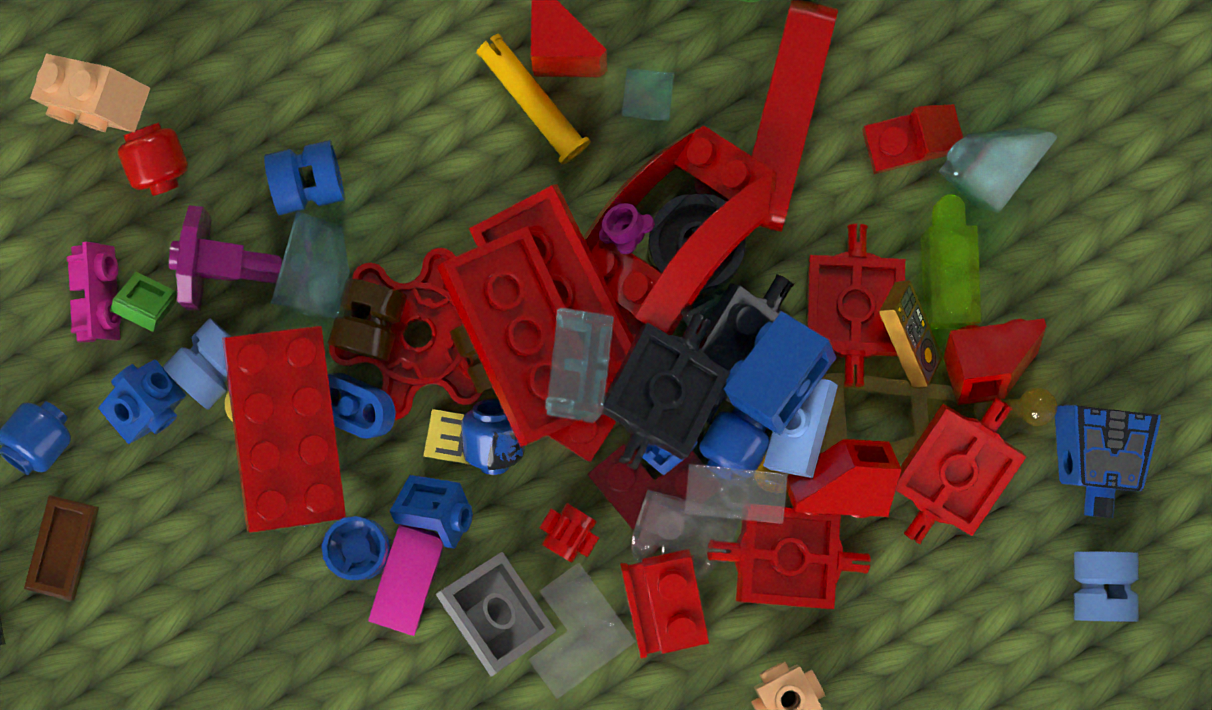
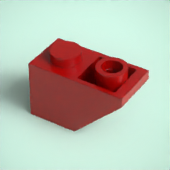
(991, 358)
(848, 480)

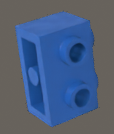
(779, 372)

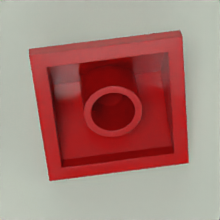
(563, 44)

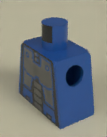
(1104, 452)

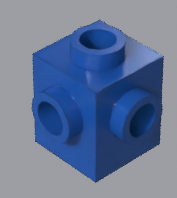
(142, 401)

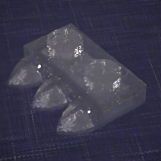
(666, 525)

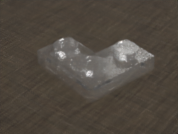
(592, 636)

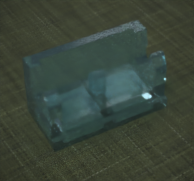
(579, 365)

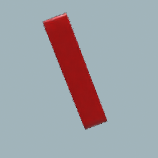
(792, 99)

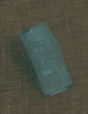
(994, 164)
(313, 268)

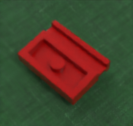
(665, 603)

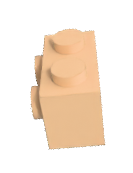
(89, 93)

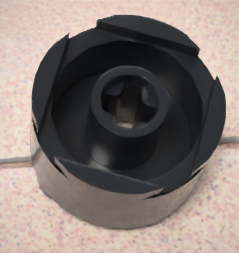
(680, 220)

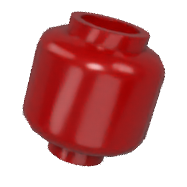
(153, 159)

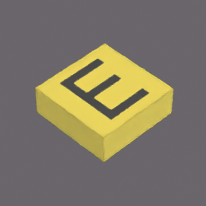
(445, 437)

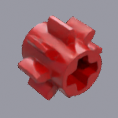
(569, 532)

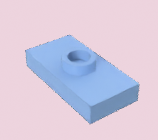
(800, 442)

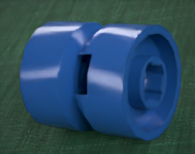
(288, 181)
(356, 548)

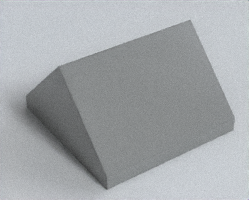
(496, 613)

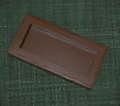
(61, 548)

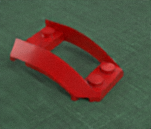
(723, 167)

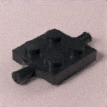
(737, 323)
(664, 391)

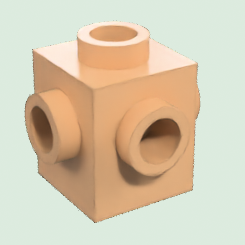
(782, 679)

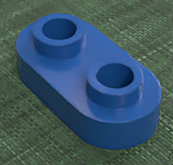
(358, 407)

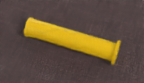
(532, 99)

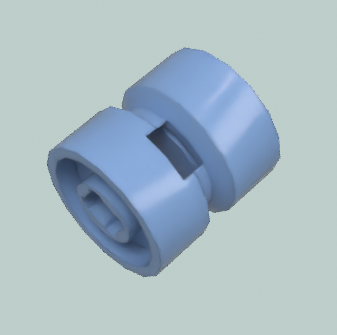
(203, 367)
(1110, 568)

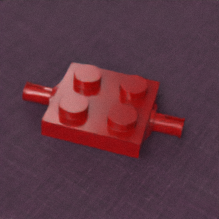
(846, 302)
(958, 470)
(789, 561)

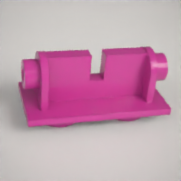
(95, 270)

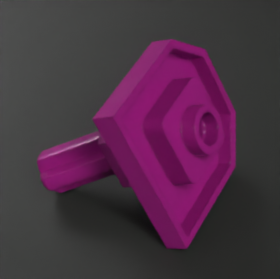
(201, 259)

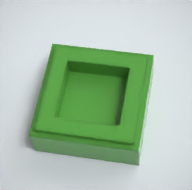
(144, 301)

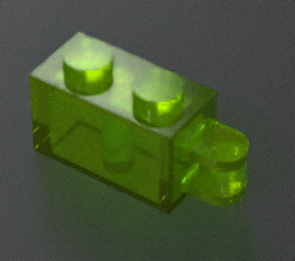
(951, 267)

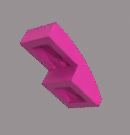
(407, 579)

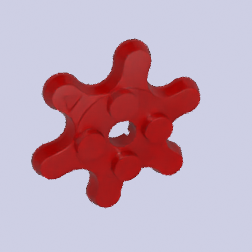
(437, 360)

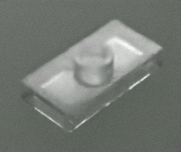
(736, 493)

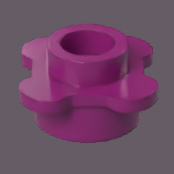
(625, 227)

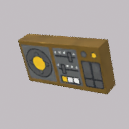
(910, 334)

